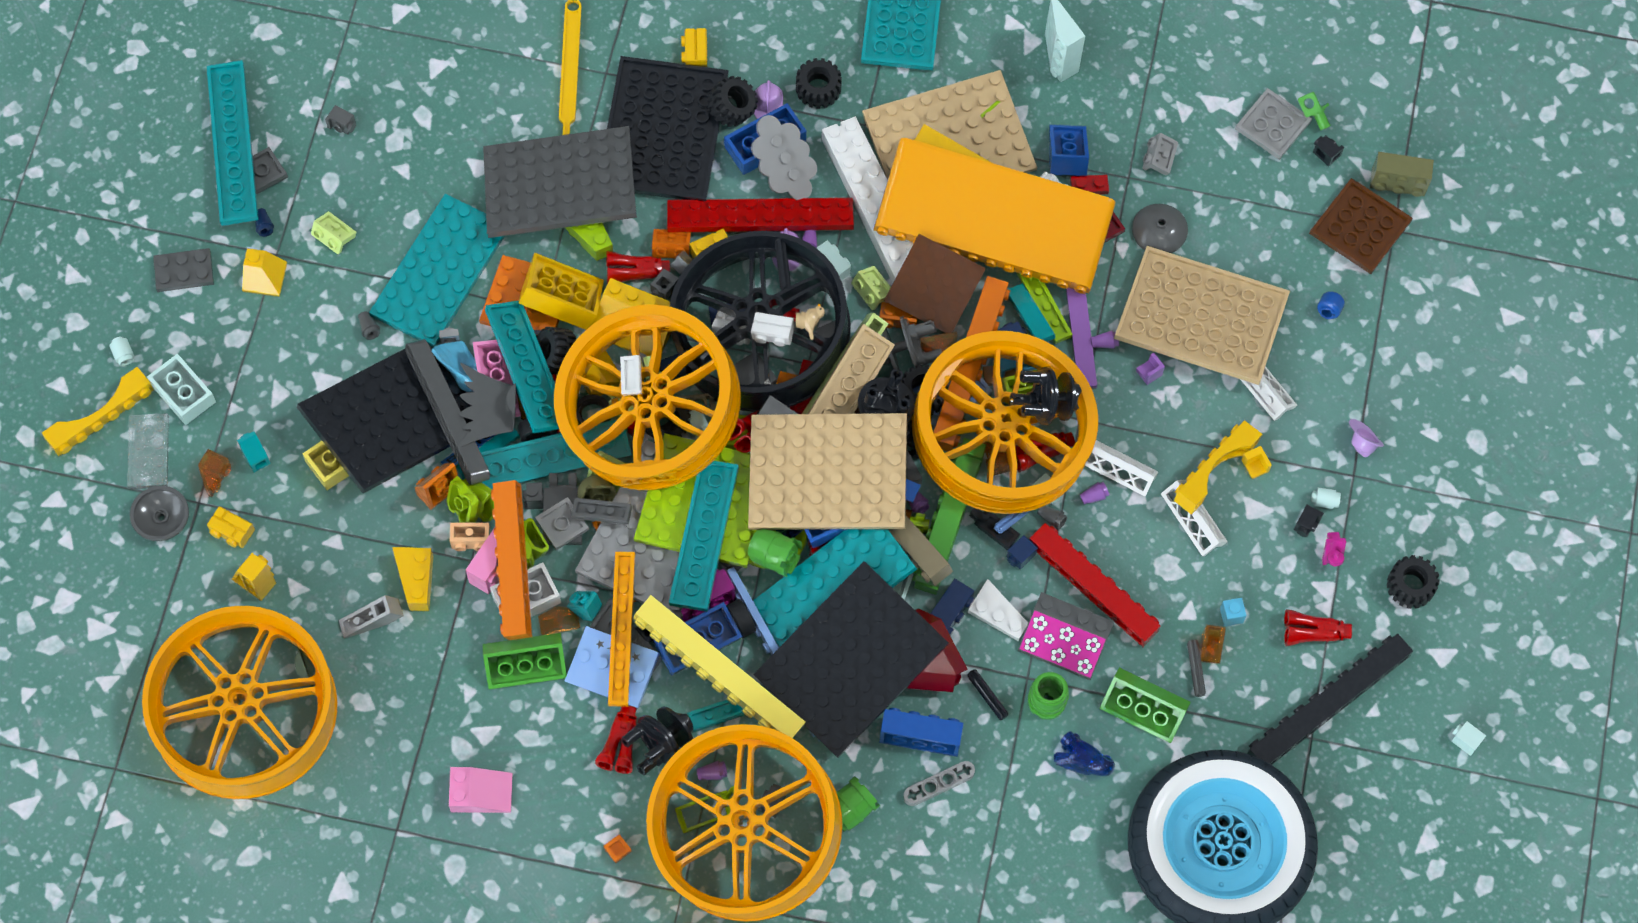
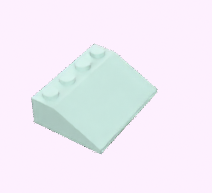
(1063, 42)

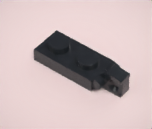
(986, 521)

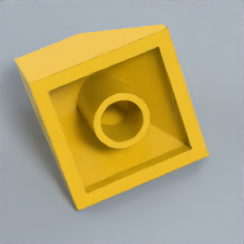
(263, 273)

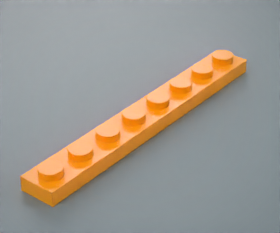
(621, 629)

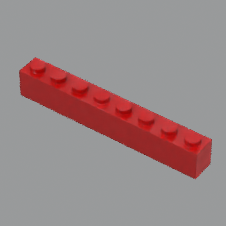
(1095, 585)

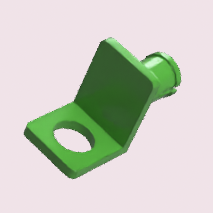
(1317, 110)

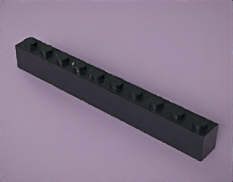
(1332, 700)

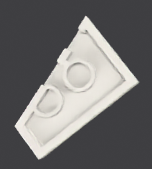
(998, 612)

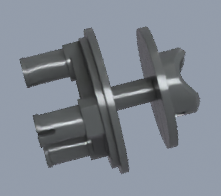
(912, 342)

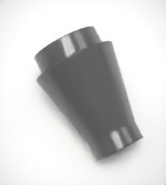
(368, 326)
(1052, 516)

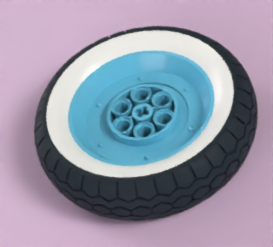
(1253, 799)

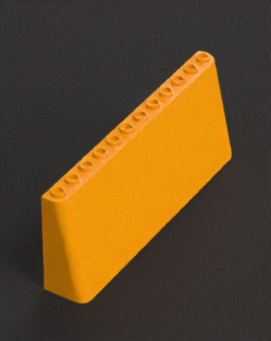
(995, 215)

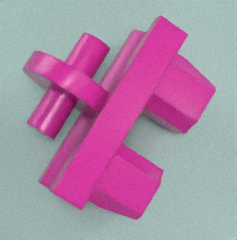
(1334, 549)

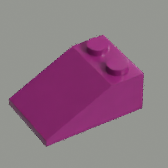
(722, 592)

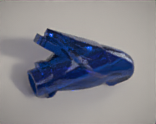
(1083, 757)

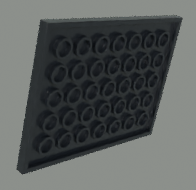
(668, 125)
(379, 420)
(851, 659)

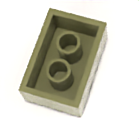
(1401, 174)

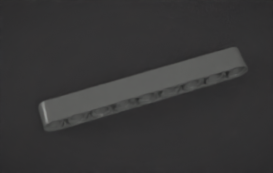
(446, 411)

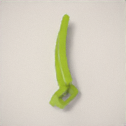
(724, 795)

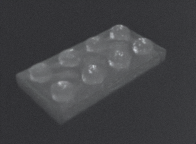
(148, 451)

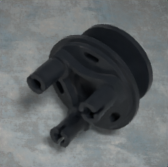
(1048, 395)
(886, 396)
(660, 736)

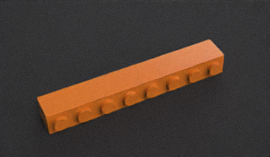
(511, 560)

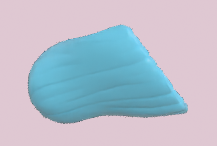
(451, 356)

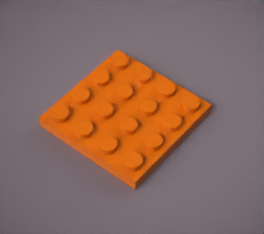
(508, 287)

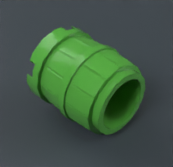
(774, 551)
(1053, 686)
(855, 803)

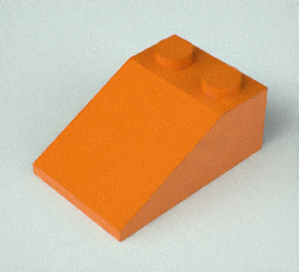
(435, 487)

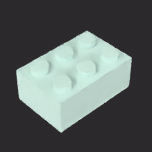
(181, 389)

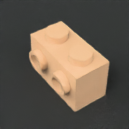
(468, 535)

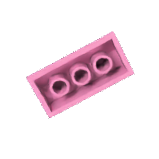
(492, 364)

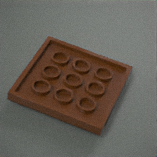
(1361, 226)
(934, 284)

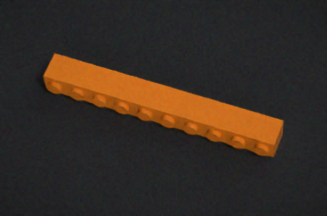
(984, 320)

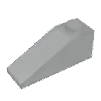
(372, 616)

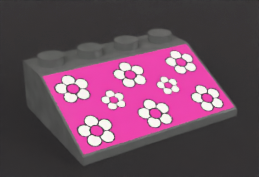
(1065, 636)

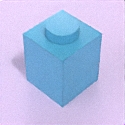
(1233, 612)

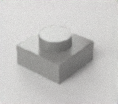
(449, 335)

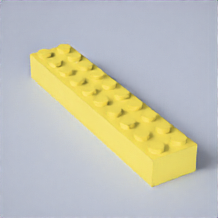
(716, 667)

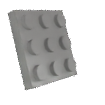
(1273, 123)

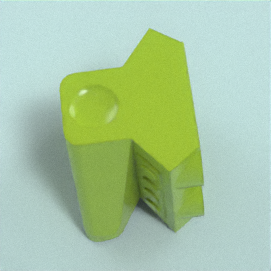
(470, 501)
(535, 543)

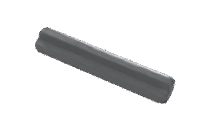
(1196, 668)

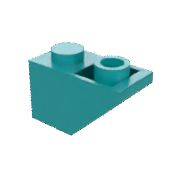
(253, 451)
(585, 604)

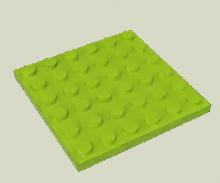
(667, 509)

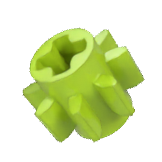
(920, 522)

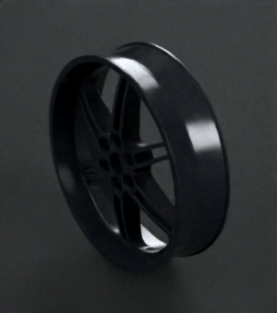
(762, 245)

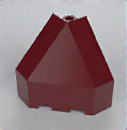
(946, 668)

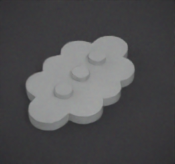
(784, 157)

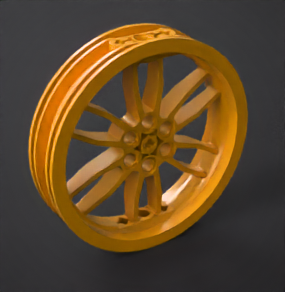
(659, 472)
(967, 489)

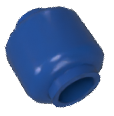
(1330, 305)

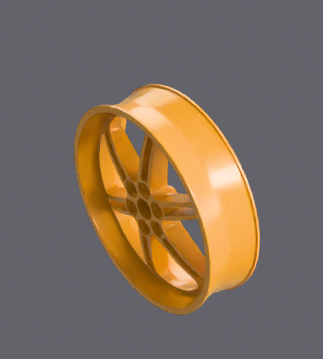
(192, 635)
(676, 772)

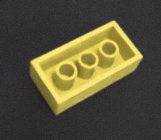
(324, 465)

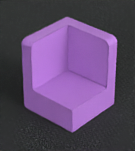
(1151, 369)

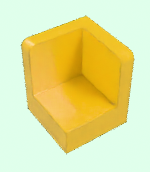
(1256, 462)

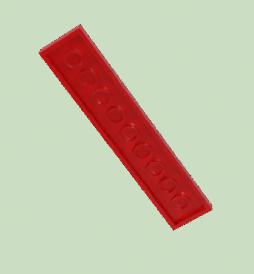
(760, 214)

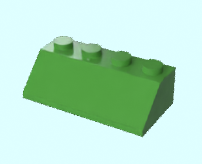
(524, 661)
(1144, 705)

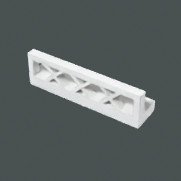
(1271, 398)
(1123, 462)
(1200, 516)

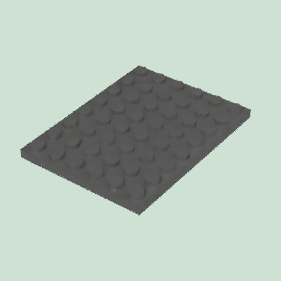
(559, 182)

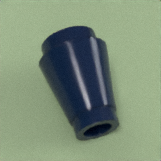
(264, 225)

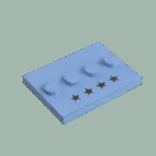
(592, 666)

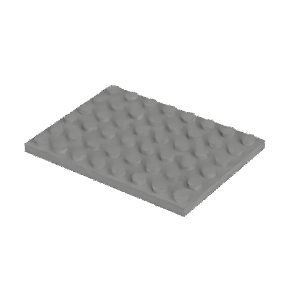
(653, 565)

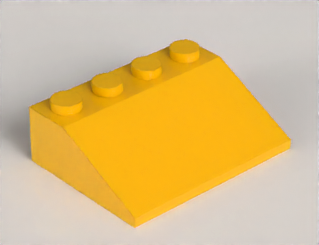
(561, 291)
(621, 296)

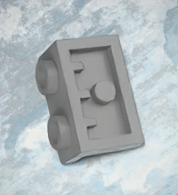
(1160, 154)

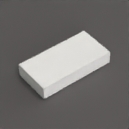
(631, 375)

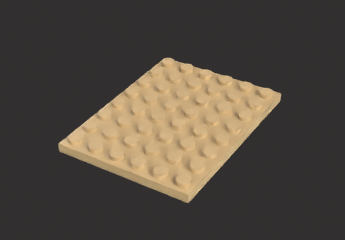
(956, 114)
(1202, 315)
(828, 471)

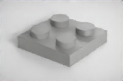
(559, 524)

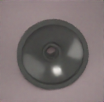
(1164, 237)
(153, 504)

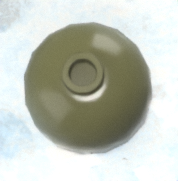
(596, 489)

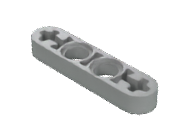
(937, 780)

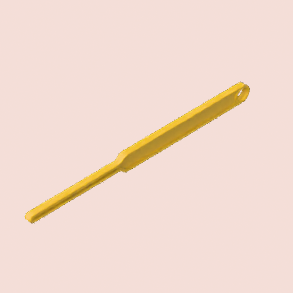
(569, 67)

